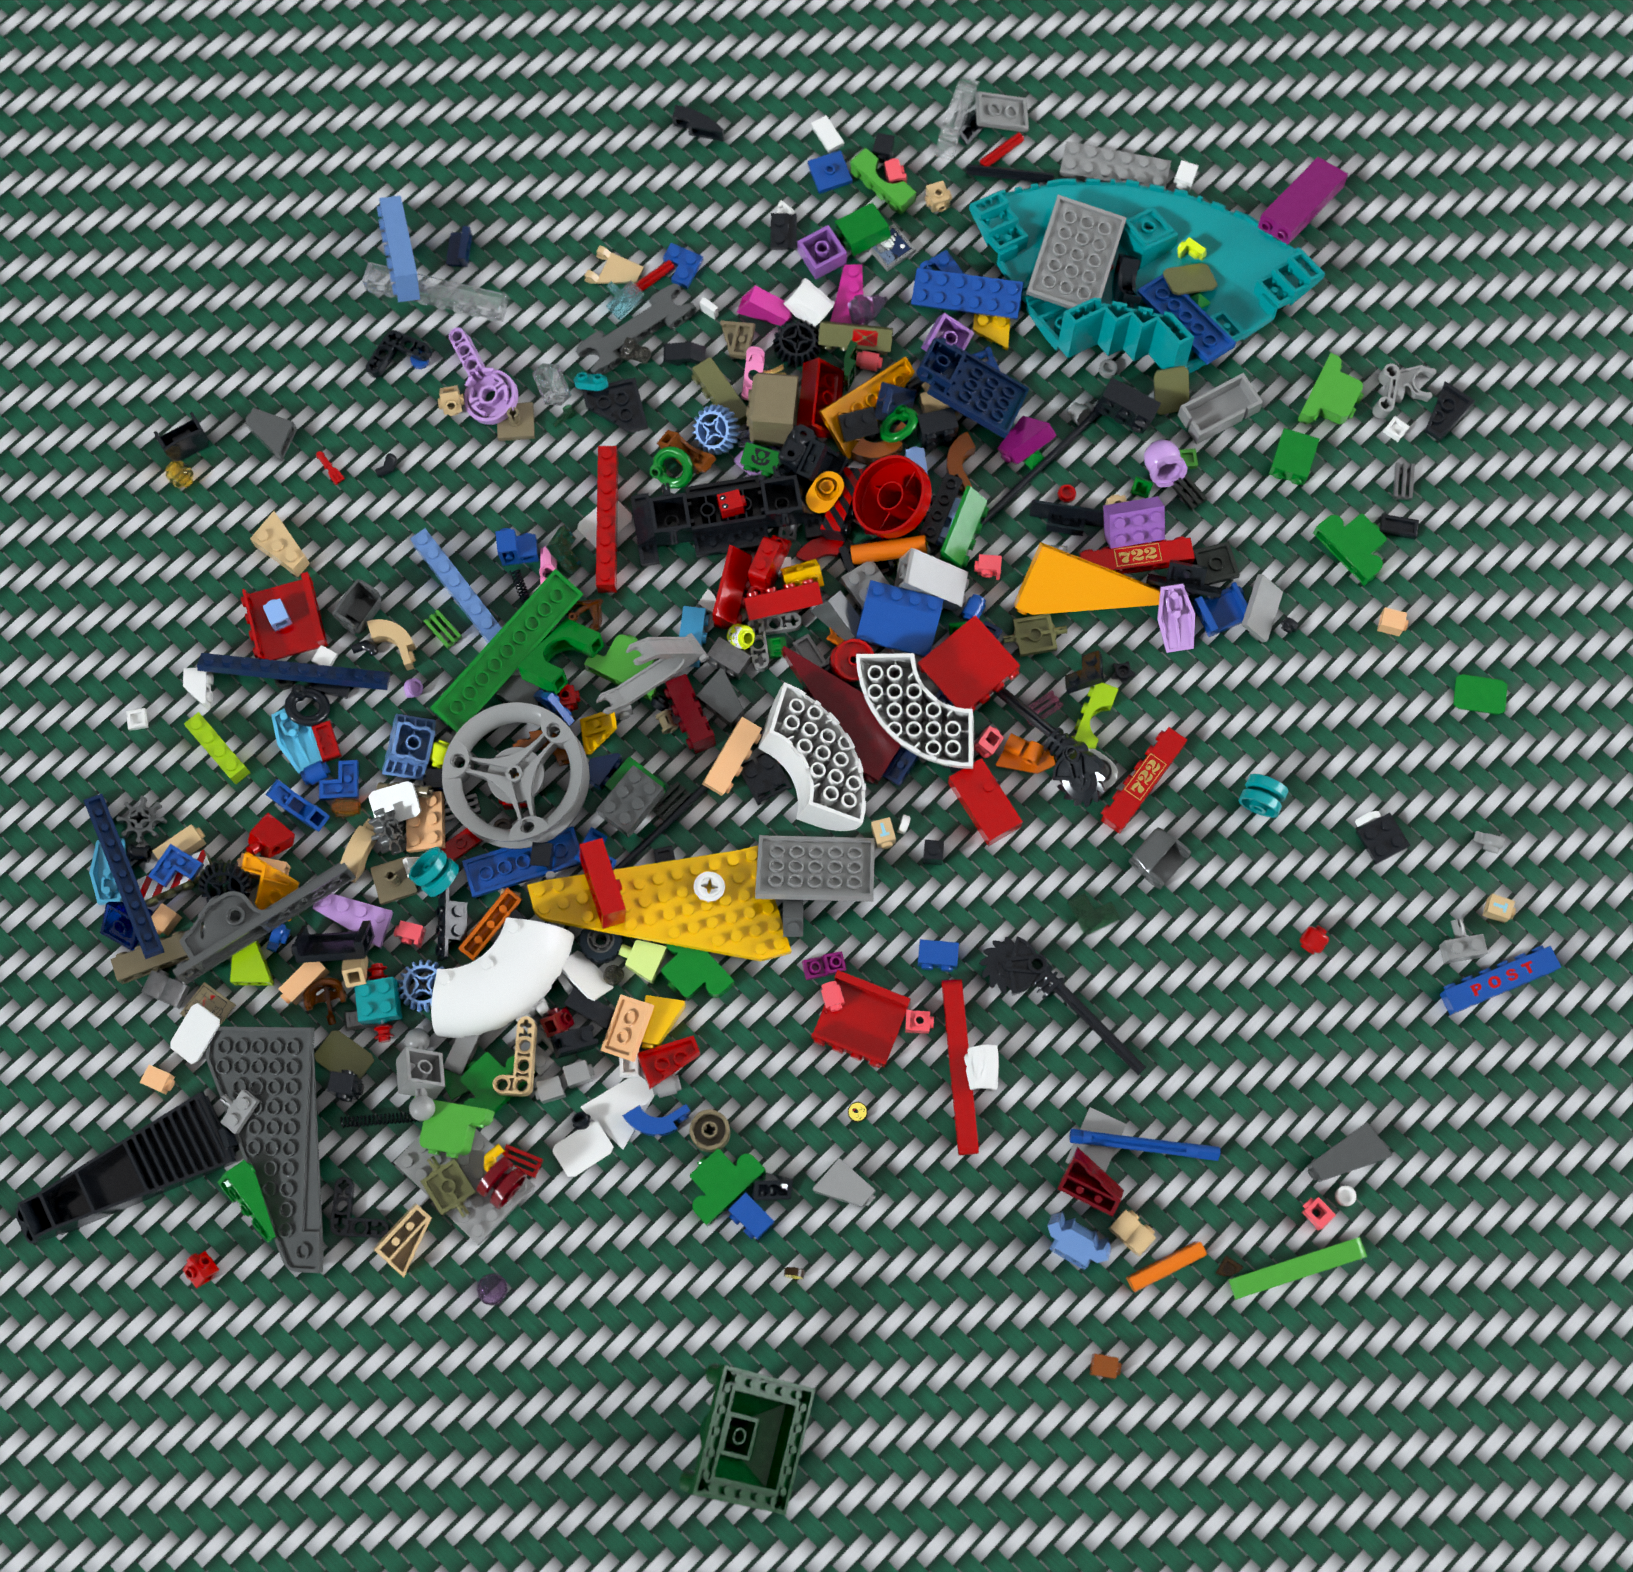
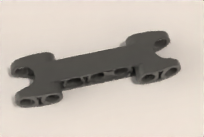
(638, 328)

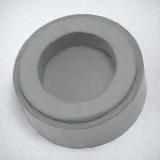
(1108, 368)

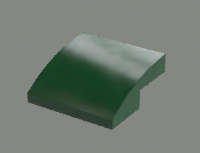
(850, 365)

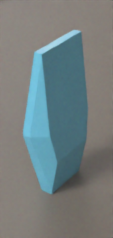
(295, 741)
(102, 878)

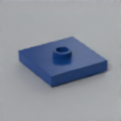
(829, 172)

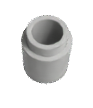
(668, 1086)

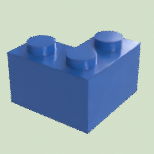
(516, 549)

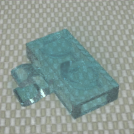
(624, 298)

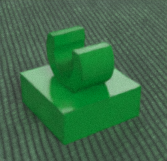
(775, 647)

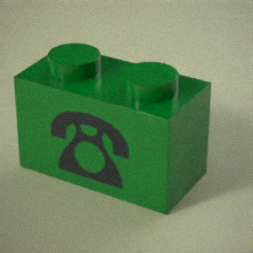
(760, 459)

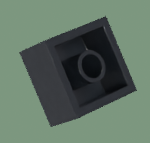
(937, 428)

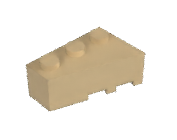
(279, 545)
(403, 1239)

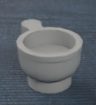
(1080, 412)
(1491, 842)

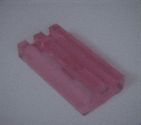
(1055, 699)

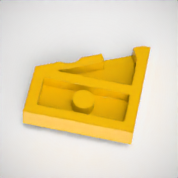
(993, 329)
(596, 730)

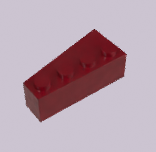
(690, 714)

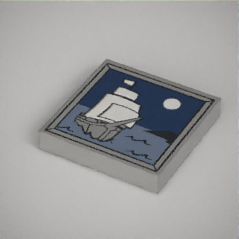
(893, 250)

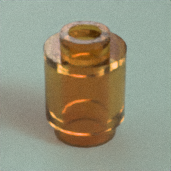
(346, 807)

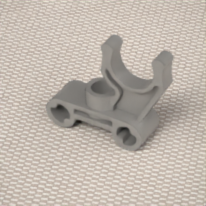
(1396, 383)

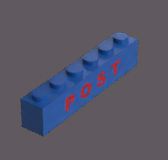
(1500, 980)

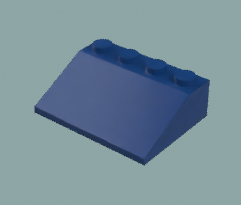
(899, 618)

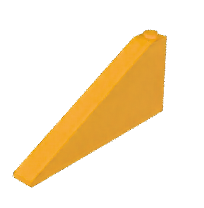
(1070, 584)

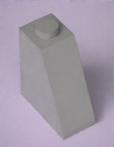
(845, 1185)

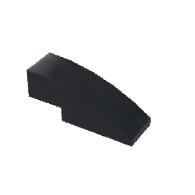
(697, 123)
(589, 1009)

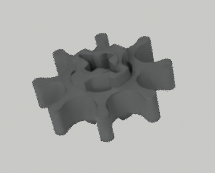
(145, 826)
(387, 831)

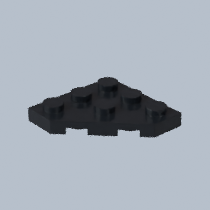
(618, 404)

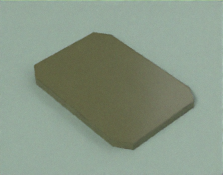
(1190, 279)
(1171, 388)
(341, 1053)

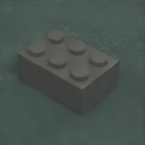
(630, 801)

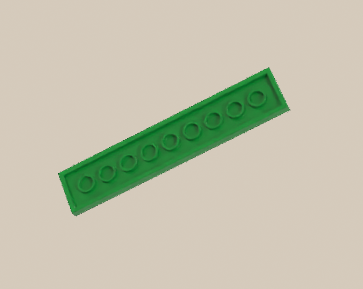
(506, 651)

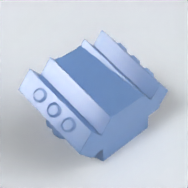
(409, 747)
(1077, 1242)

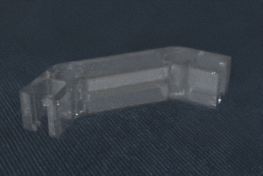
(955, 118)

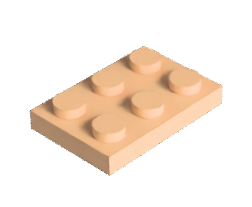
(428, 827)
(627, 1028)

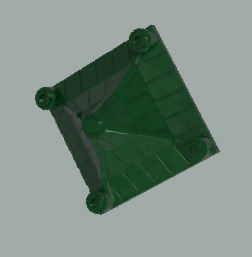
(750, 1439)

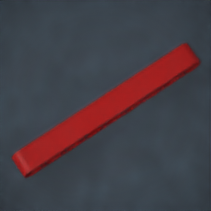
(957, 1048)

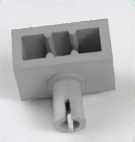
(1462, 946)

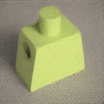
(644, 958)

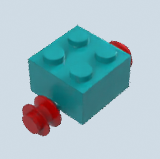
(379, 1002)

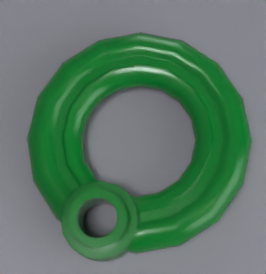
(901, 413)
(658, 464)

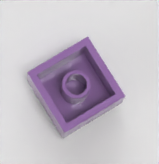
(822, 252)

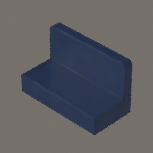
(459, 248)

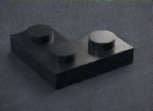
(1089, 675)

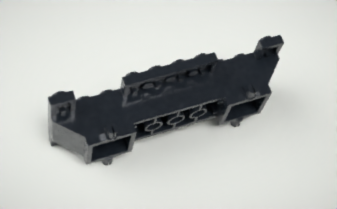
(701, 520)

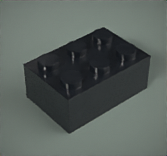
(1127, 406)

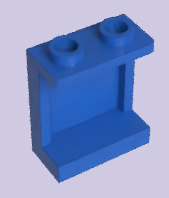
(1222, 612)

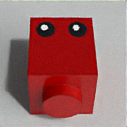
(731, 503)

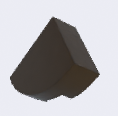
(1228, 1267)

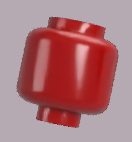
(1314, 939)

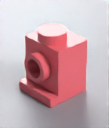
(894, 172)
(988, 566)
(988, 747)
(410, 933)
(913, 1027)
(1325, 1213)

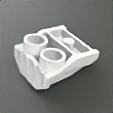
(809, 303)
(982, 1067)

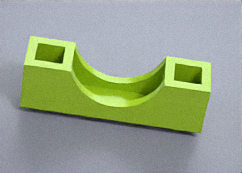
(1100, 700)
(217, 748)

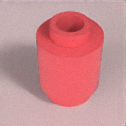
(869, 360)
(832, 996)

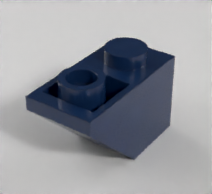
(602, 769)

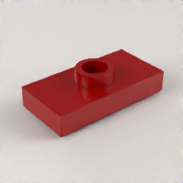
(326, 741)
(461, 844)

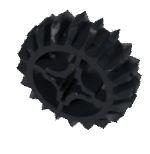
(784, 340)
(219, 873)

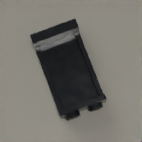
(333, 945)

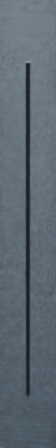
(991, 513)

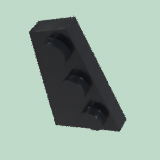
(1448, 411)

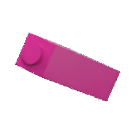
(764, 307)

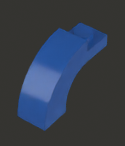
(297, 806)
(656, 1126)

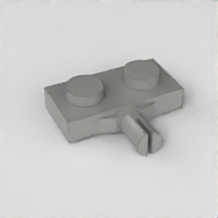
(238, 1110)

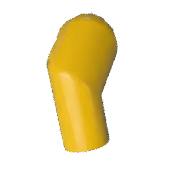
(490, 1157)

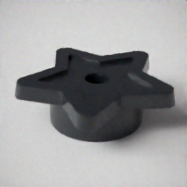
(1122, 667)

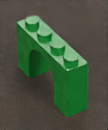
(567, 636)

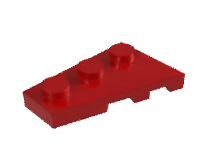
(667, 1059)

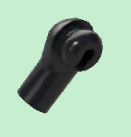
(915, 385)
(366, 645)

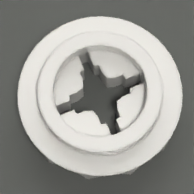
(703, 880)

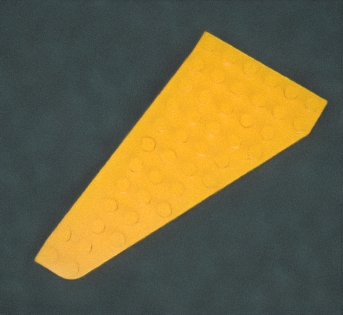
(667, 910)

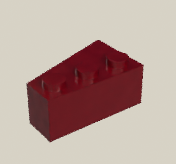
(1090, 1184)

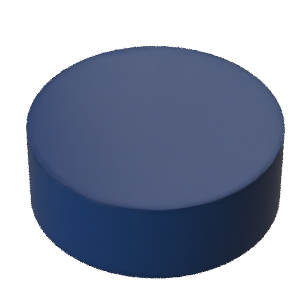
(419, 364)

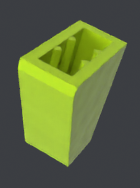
(250, 967)

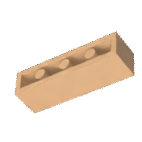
(732, 755)

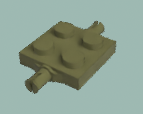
(1035, 635)
(448, 1186)

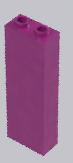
(1302, 200)

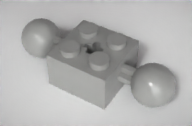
(420, 1074)

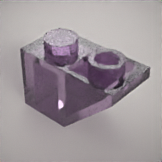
(865, 308)

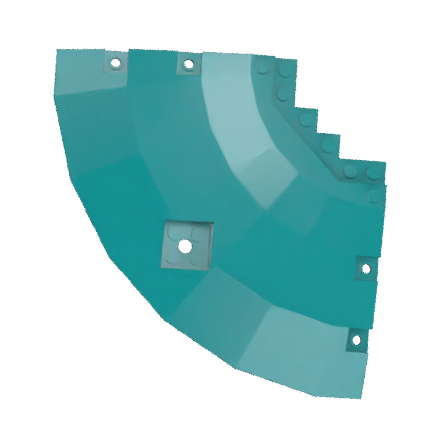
(1245, 261)

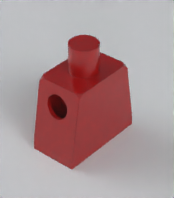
(269, 837)

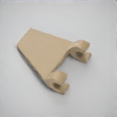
(615, 269)

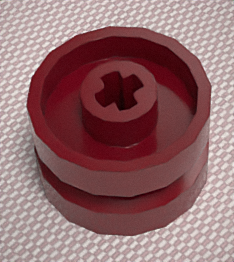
(501, 1182)

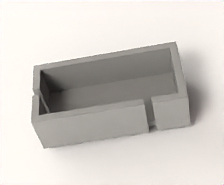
(1220, 408)

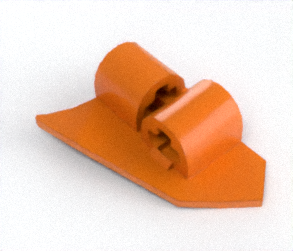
(1025, 756)

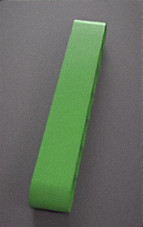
(1297, 1268)

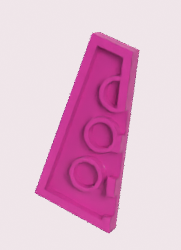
(850, 286)

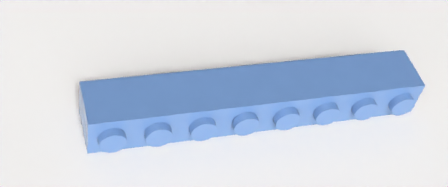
(456, 585)

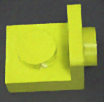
(1194, 249)

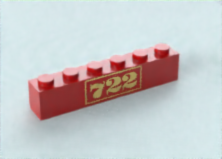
(1142, 556)
(1143, 780)

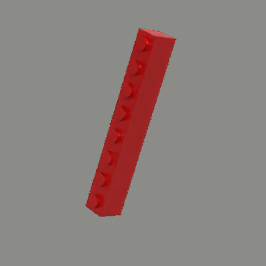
(607, 519)

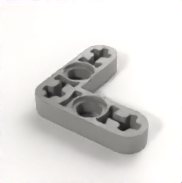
(765, 629)

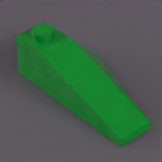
(242, 1186)

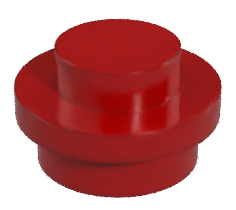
(1066, 493)

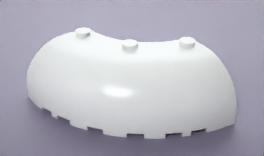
(913, 713)
(817, 759)
(501, 981)

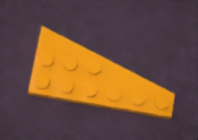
(861, 398)

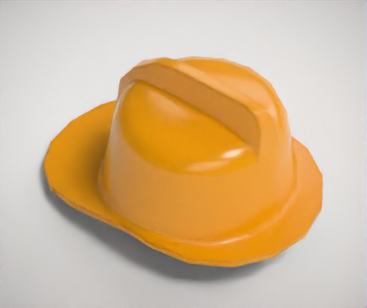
(824, 492)

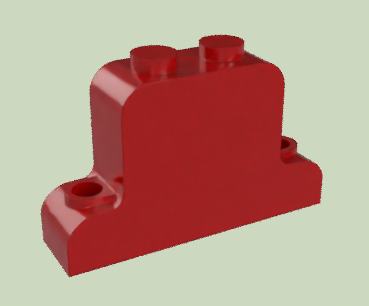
(767, 563)

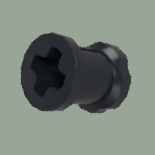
(139, 853)

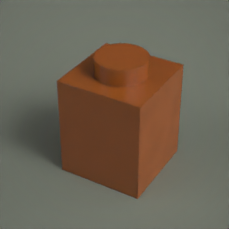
(1105, 1366)

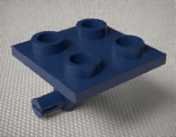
(890, 398)

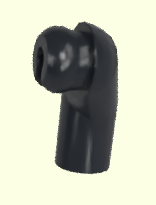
(388, 467)

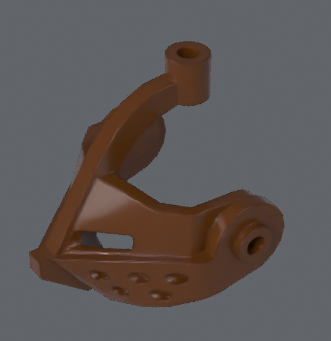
(595, 609)
(327, 995)

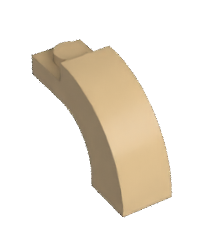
(393, 633)
(359, 849)

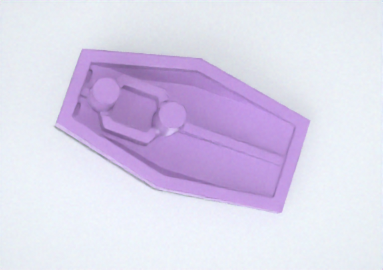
(1176, 618)

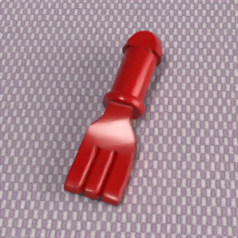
(333, 472)

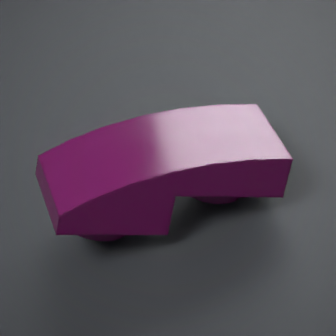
(824, 965)

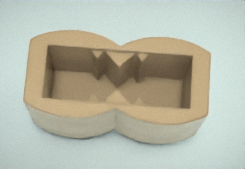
(1132, 1232)

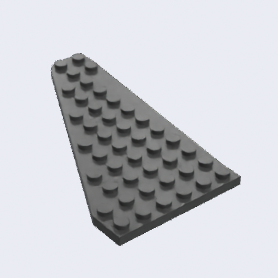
(281, 1131)

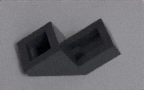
(685, 351)

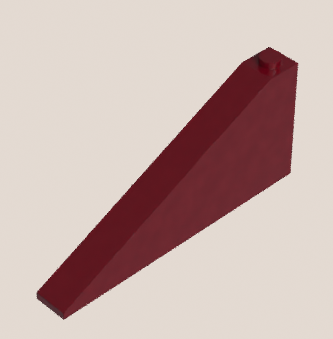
(850, 708)

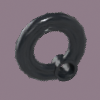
(307, 692)

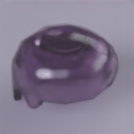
(492, 1289)

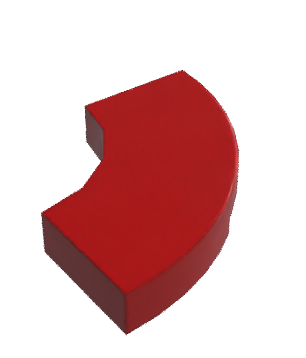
(819, 548)

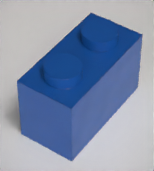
(938, 955)
(750, 1216)

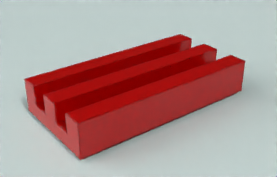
(523, 1153)

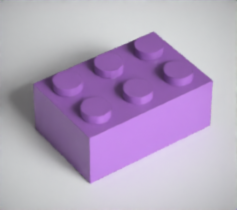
(1134, 522)

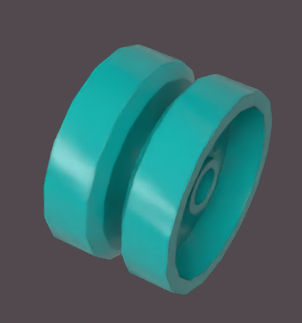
(1263, 795)
(434, 871)

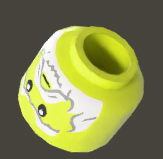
(741, 636)

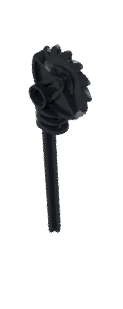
(1077, 773)
(1012, 968)

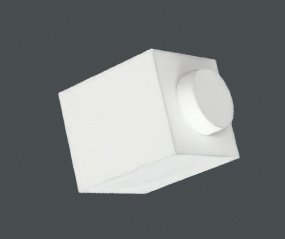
(1185, 176)

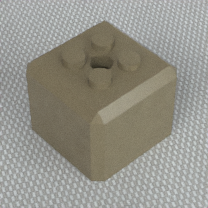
(772, 408)

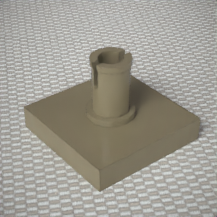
(518, 424)
(392, 881)

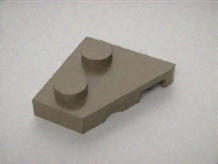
(738, 337)

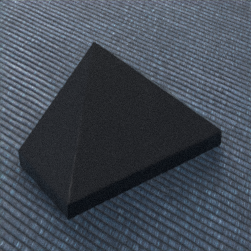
(970, 128)
(772, 1187)

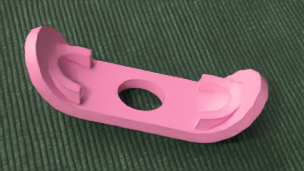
(754, 361)

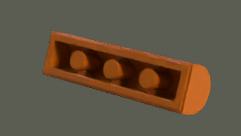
(886, 549)
(490, 924)
(1166, 1266)

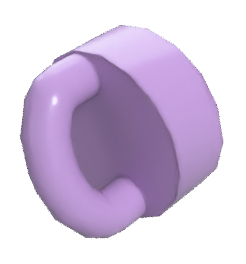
(413, 688)

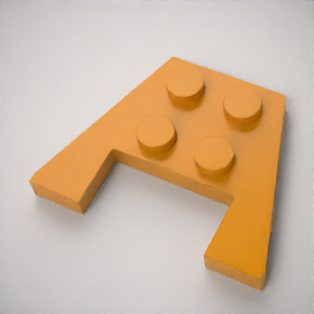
(273, 883)

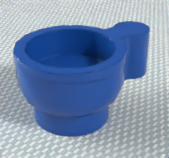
(278, 936)

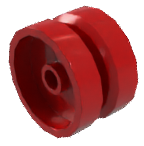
(840, 659)

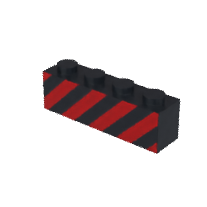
(839, 519)

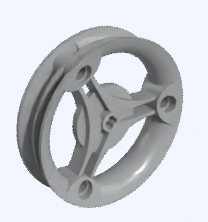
(510, 762)

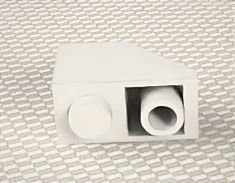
(199, 685)

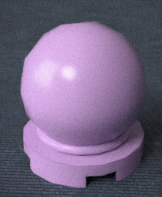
(1164, 463)

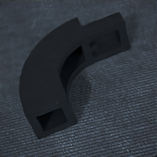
(1125, 280)

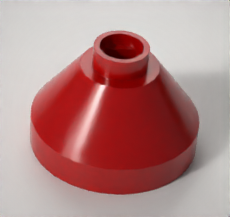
(892, 496)

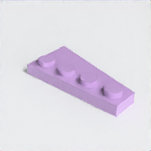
(352, 913)

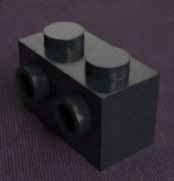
(345, 1085)

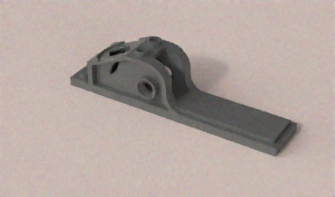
(236, 922)

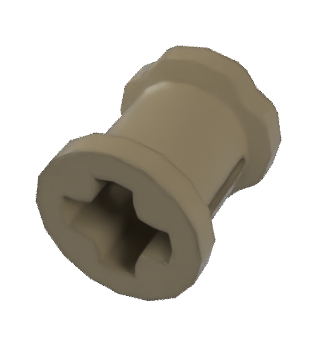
(666, 722)

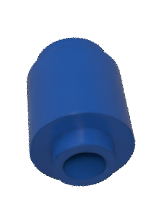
(974, 606)
(315, 772)

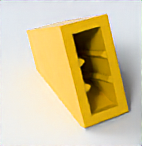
(662, 1019)

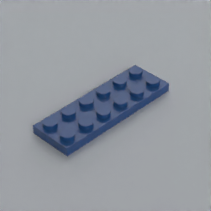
(967, 293)
(1209, 338)
(512, 866)

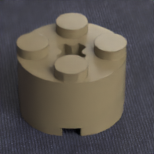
(700, 1125)

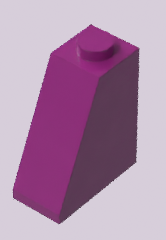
(1025, 439)

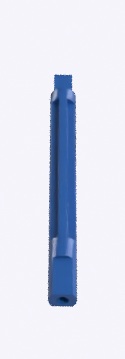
(1143, 1144)

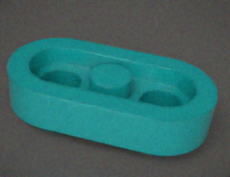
(590, 381)

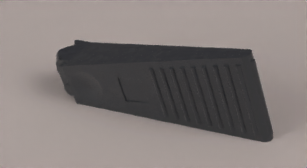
(142, 1166)

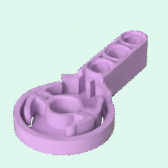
(483, 382)

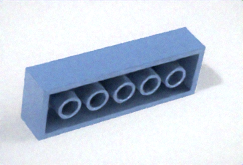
(398, 249)

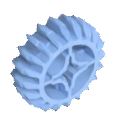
(723, 424)
(429, 980)

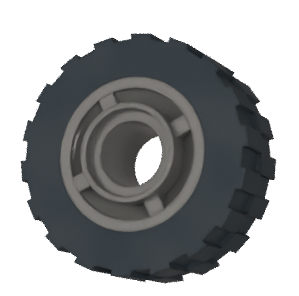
(596, 952)

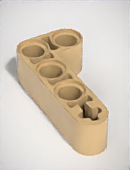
(520, 1057)

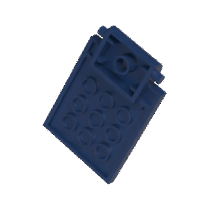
(971, 386)

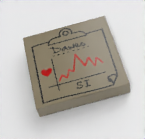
(212, 1001)

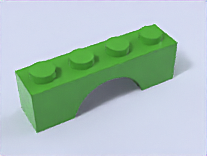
(897, 195)

